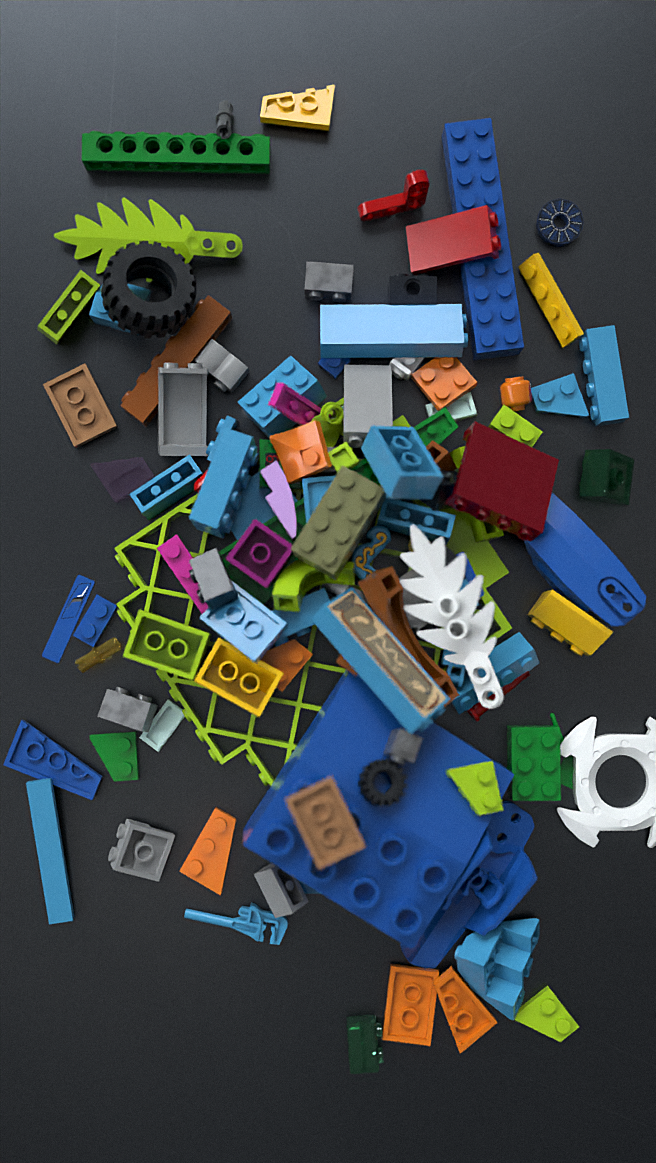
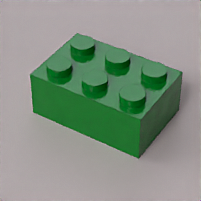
(535, 762)

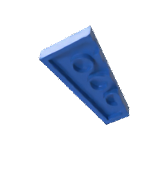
(43, 758)

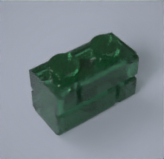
(363, 1044)

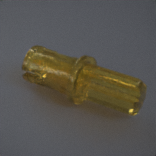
(98, 654)

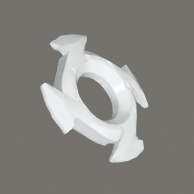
(588, 755)

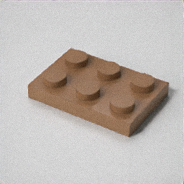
(80, 405)
(325, 822)

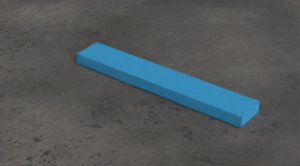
(50, 850)

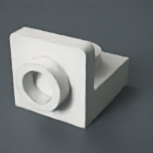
(405, 366)

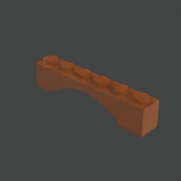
(386, 601)

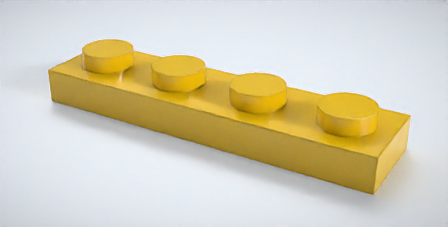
(550, 300)

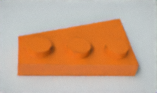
(210, 853)
(463, 1009)

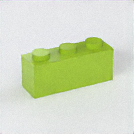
(68, 307)

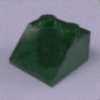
(606, 476)

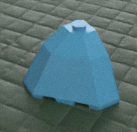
(498, 962)

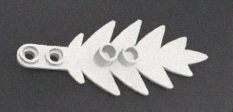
(453, 612)

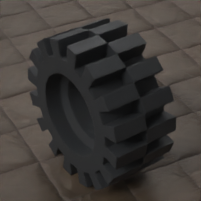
(397, 782)

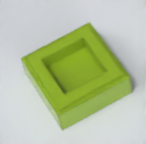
(343, 456)

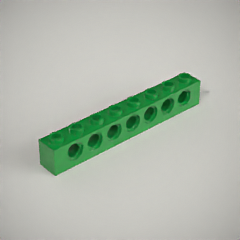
(186, 161)

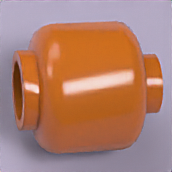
(516, 393)

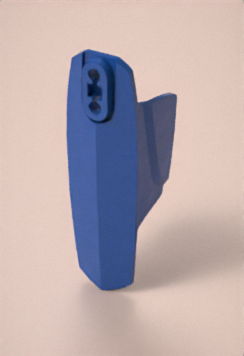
(582, 566)
(486, 889)

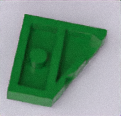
(118, 754)

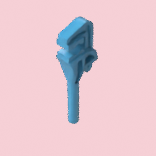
(251, 922)

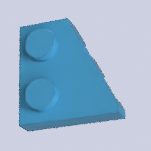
(229, 423)

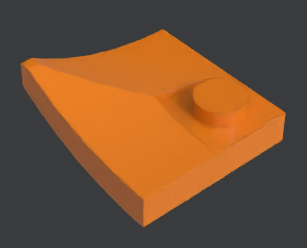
(302, 451)

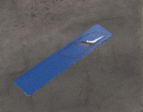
(68, 618)

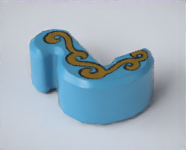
(365, 553)

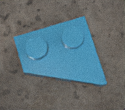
(559, 397)

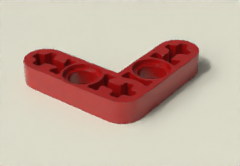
(413, 197)

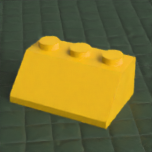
(568, 623)
(238, 678)

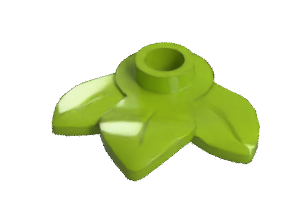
(332, 426)

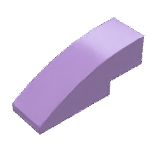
(280, 498)

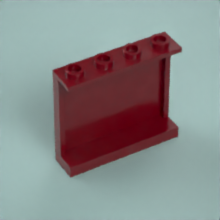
(504, 482)

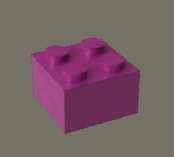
(260, 554)

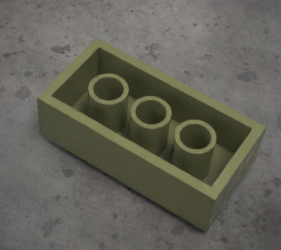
(339, 522)

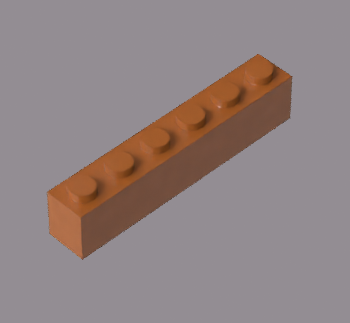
(205, 324)

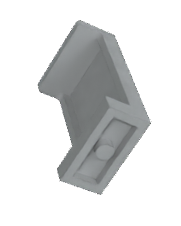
(366, 401)
(182, 410)

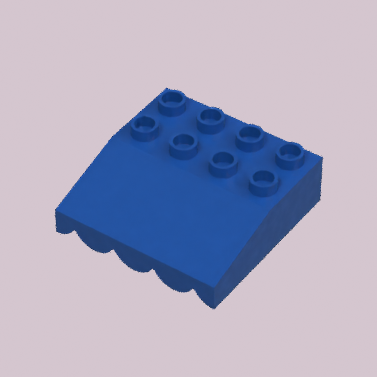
(411, 846)

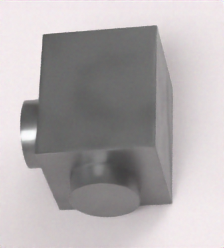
(402, 746)

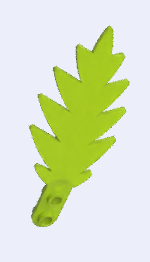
(116, 234)

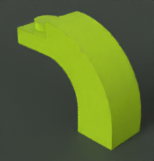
(300, 578)

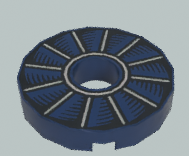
(559, 209)

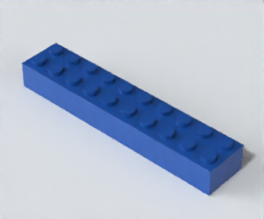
(486, 281)

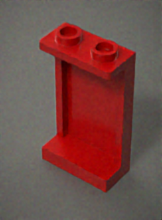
(453, 239)

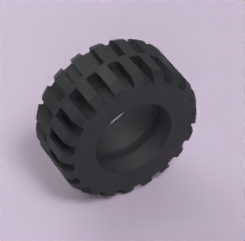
(154, 263)

